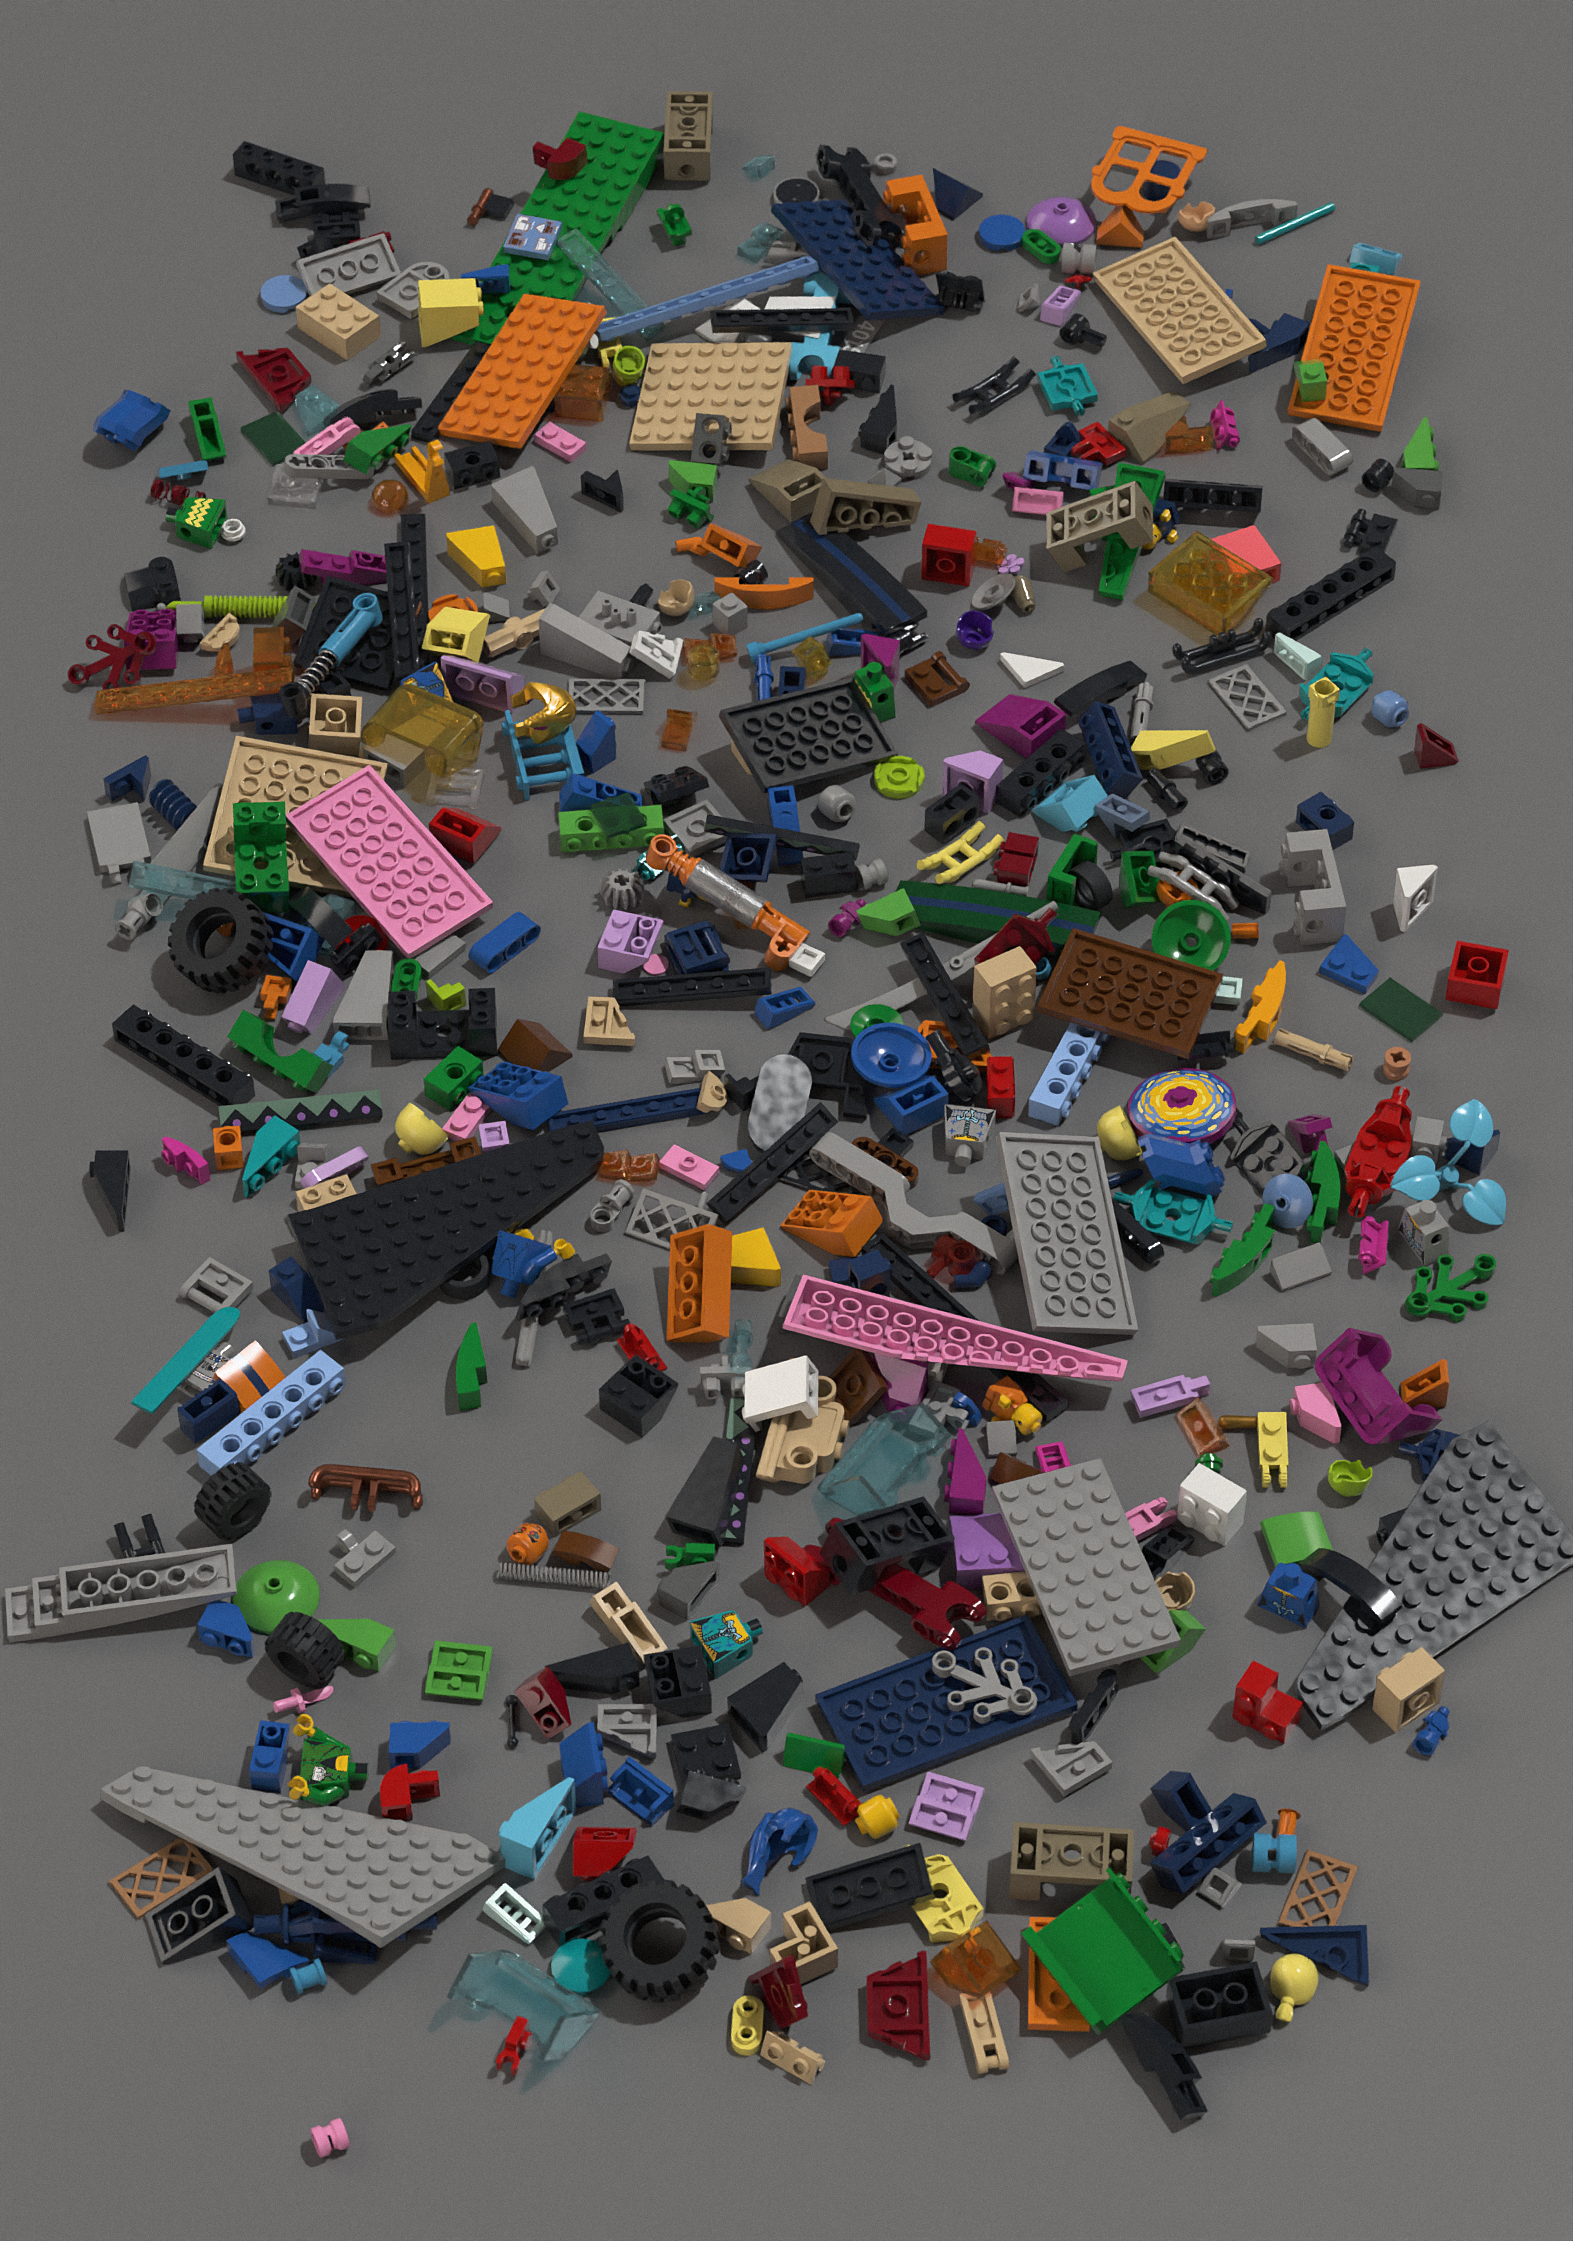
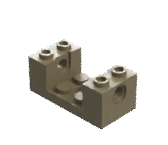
(688, 135)
(1118, 509)
(1040, 1856)

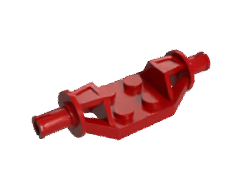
(1379, 1152)

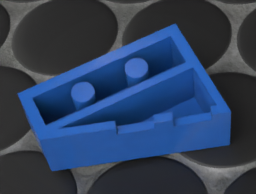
(293, 945)

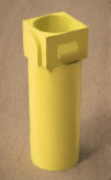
(1323, 700)

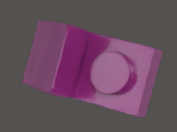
(1310, 1131)

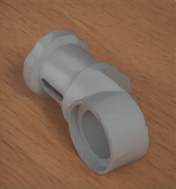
(616, 1197)

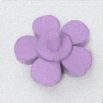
(1011, 564)

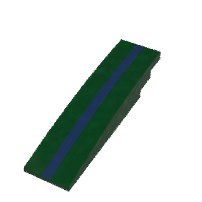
(981, 913)

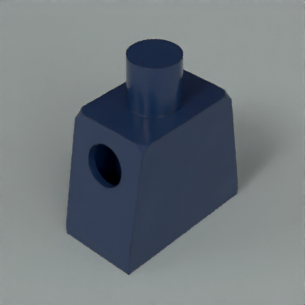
(268, 716)

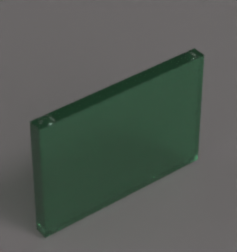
(273, 437)
(1401, 1009)

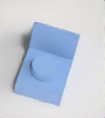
(310, 1335)

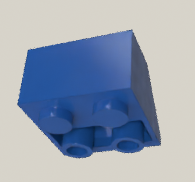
(914, 1104)
(584, 1762)

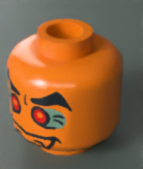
(527, 1543)

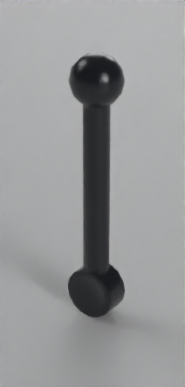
(511, 1702)

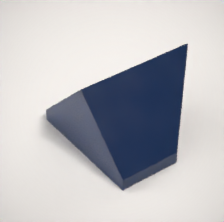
(952, 195)
(1474, 1158)

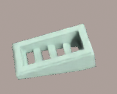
(1297, 656)
(507, 1894)

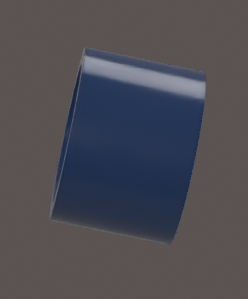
(1162, 168)

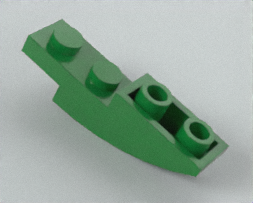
(1325, 1191)
(1245, 1256)

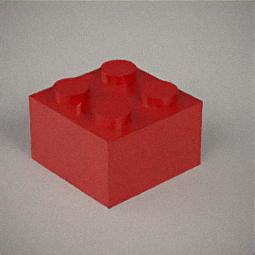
(948, 555)
(1477, 974)

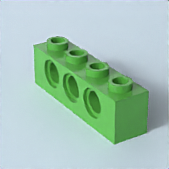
(582, 832)

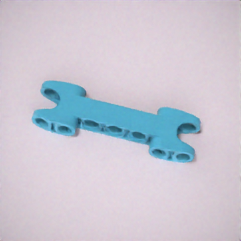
(817, 350)

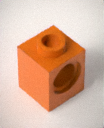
(228, 1147)

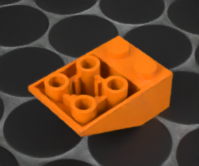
(834, 1221)

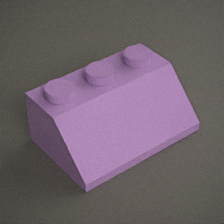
(480, 682)

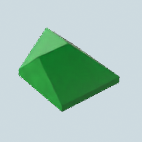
(1134, 882)

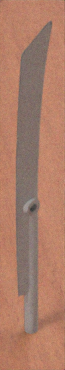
(914, 989)

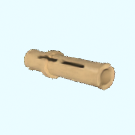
(1323, 1053)

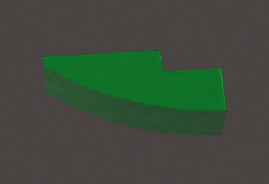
(206, 429)
(470, 1370)

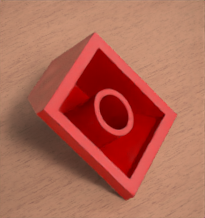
(600, 1849)

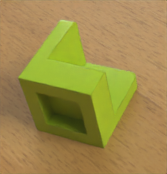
(447, 996)

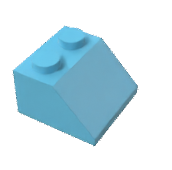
(1071, 804)

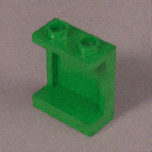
(1062, 885)

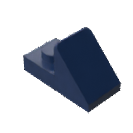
(131, 777)

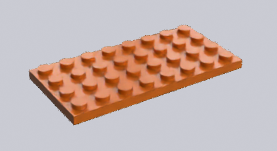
(1361, 341)
(522, 371)

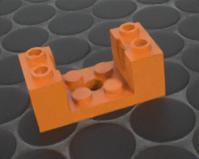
(925, 234)

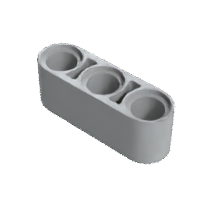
(1322, 446)

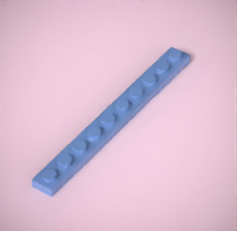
(707, 297)

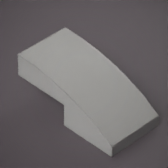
(694, 1068)

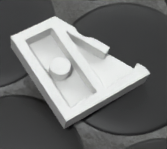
(657, 652)

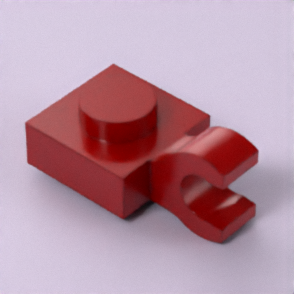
(516, 2041)

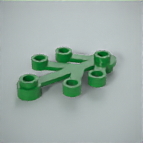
(1449, 1289)

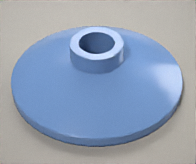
(1297, 1199)

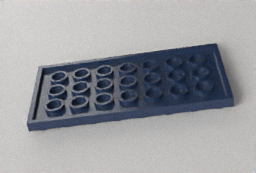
(867, 275)
(901, 1716)

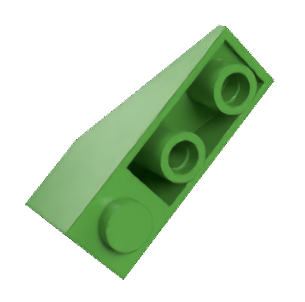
(1420, 451)
(363, 1640)

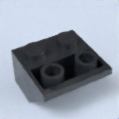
(637, 1395)
(679, 1681)

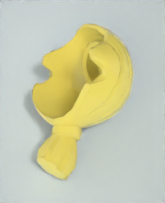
(1293, 1982)

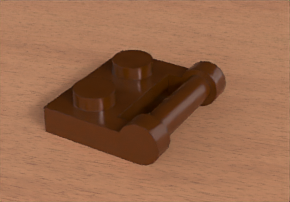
(931, 685)

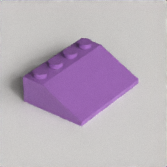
(982, 1549)

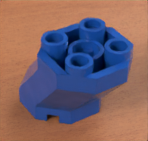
(130, 419)
(1182, 1164)

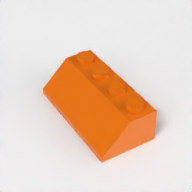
(699, 1285)

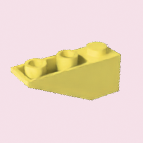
(1170, 747)

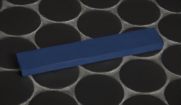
(631, 1112)

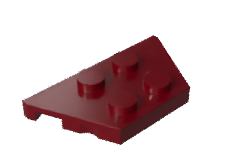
(277, 374)
(782, 1992)
(900, 2006)

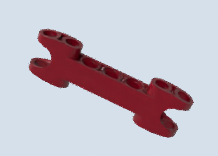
(930, 1606)

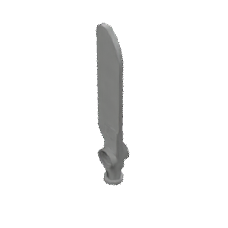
(179, 853)

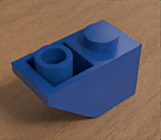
(597, 742)
(226, 1628)
(417, 1742)
(269, 1756)

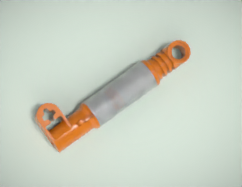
(730, 897)

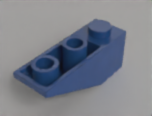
(582, 792)
(784, 815)

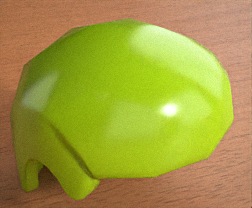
(1349, 1477)

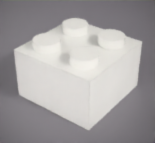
(1211, 1504)

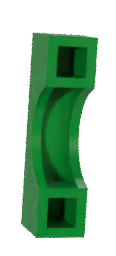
(256, 1036)

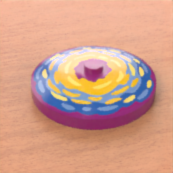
(1183, 1106)

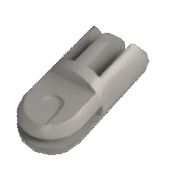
(785, 251)

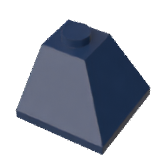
(748, 856)

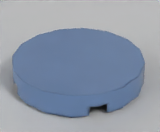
(283, 293)

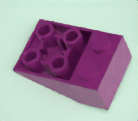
(164, 628)
(1022, 722)

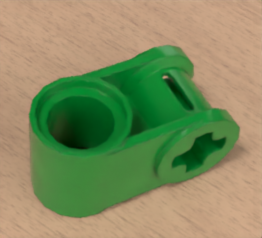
(969, 465)

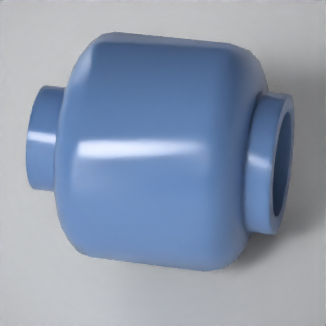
(1390, 709)

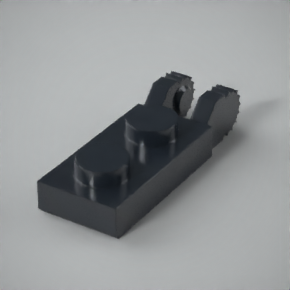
(1094, 1707)

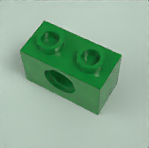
(451, 1078)

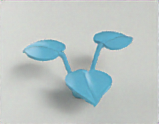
(1421, 1181)

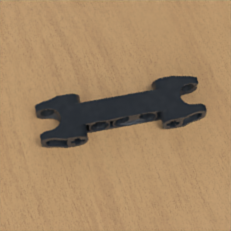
(871, 215)

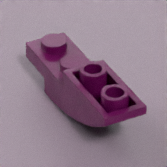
(358, 567)

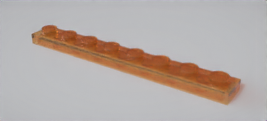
(192, 691)

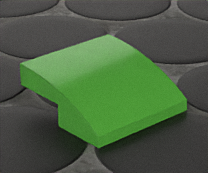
(1294, 1536)
(459, 1670)

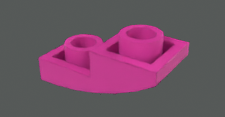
(184, 1157)

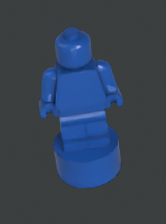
(1436, 1726)

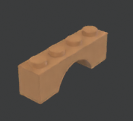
(805, 409)

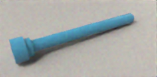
(755, 649)

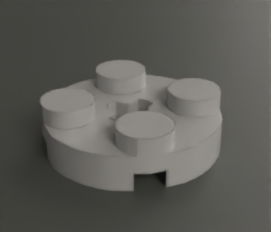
(912, 449)

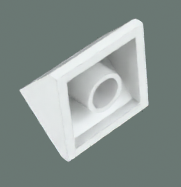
(1413, 893)

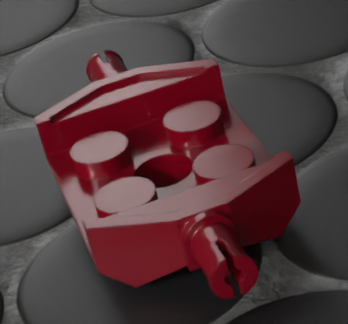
(1022, 932)

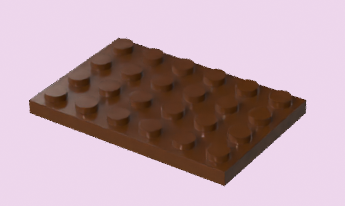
(1130, 993)

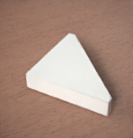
(1029, 669)

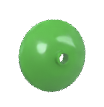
(267, 1605)

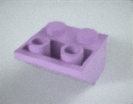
(627, 941)

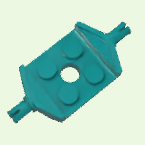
(1348, 674)
(1153, 1205)

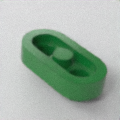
(1041, 246)
(407, 976)

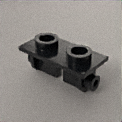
(348, 956)
(1211, 1045)

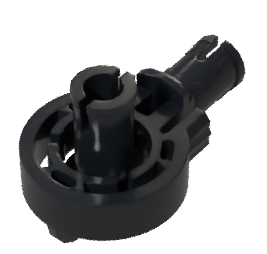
(959, 1072)

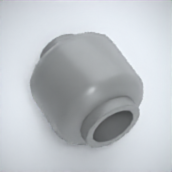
(837, 803)

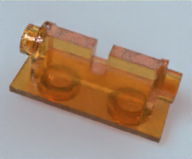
(990, 551)

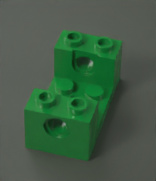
(261, 837)

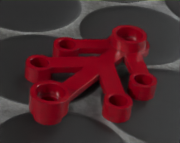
(116, 658)

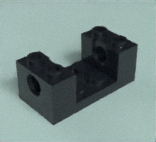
(415, 1032)
(867, 1543)

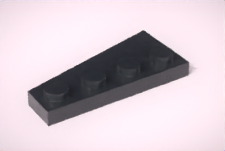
(1245, 889)

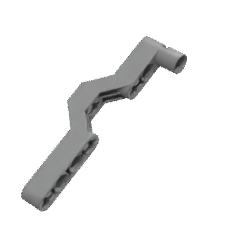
(903, 1221)

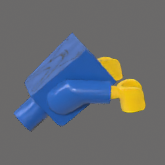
(522, 1258)

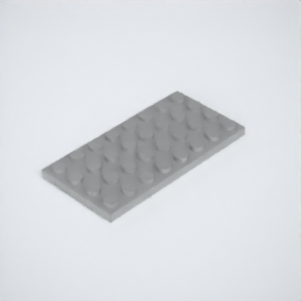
(1066, 1234)
(1085, 1567)

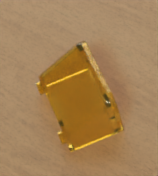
(430, 722)

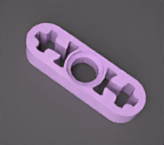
(337, 1167)

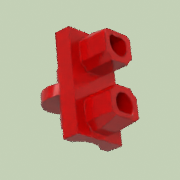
(840, 379)

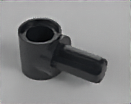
(1078, 330)

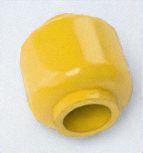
(877, 1816)

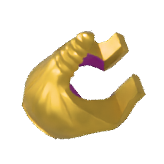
(552, 720)

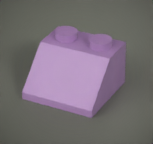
(977, 772)

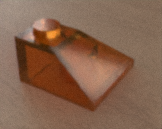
(976, 1962)

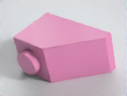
(1316, 1411)

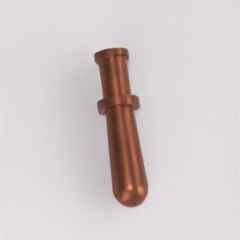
(478, 209)

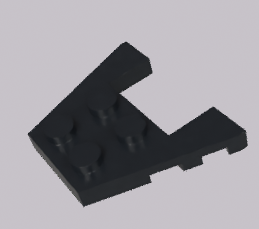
(832, 1068)

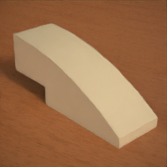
(627, 1621)

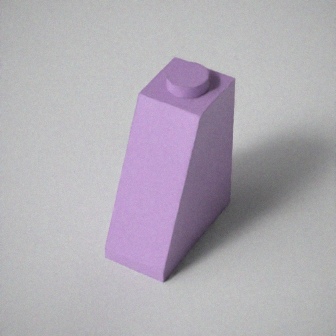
(312, 998)

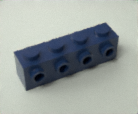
(1110, 750)

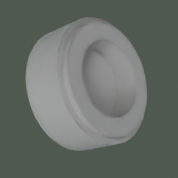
(885, 164)

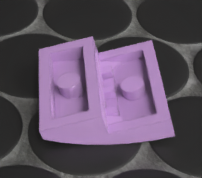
(947, 1806)

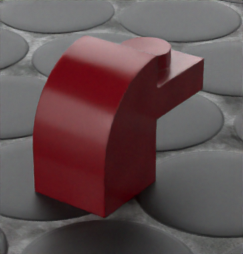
(561, 162)

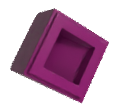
(1015, 479)

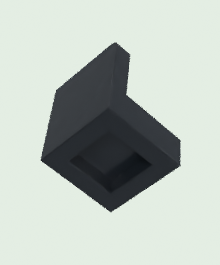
(314, 247)
(740, 1091)

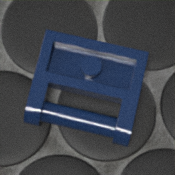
(690, 950)

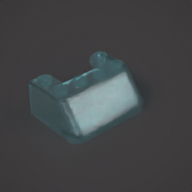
(883, 1458)

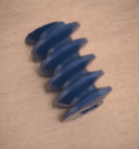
(171, 803)

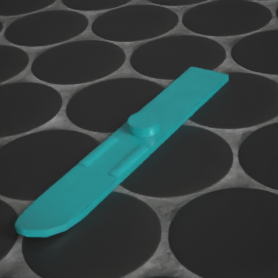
(186, 1359)

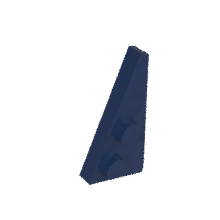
(1333, 1947)

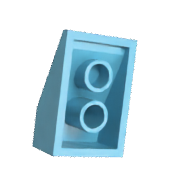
(537, 1828)

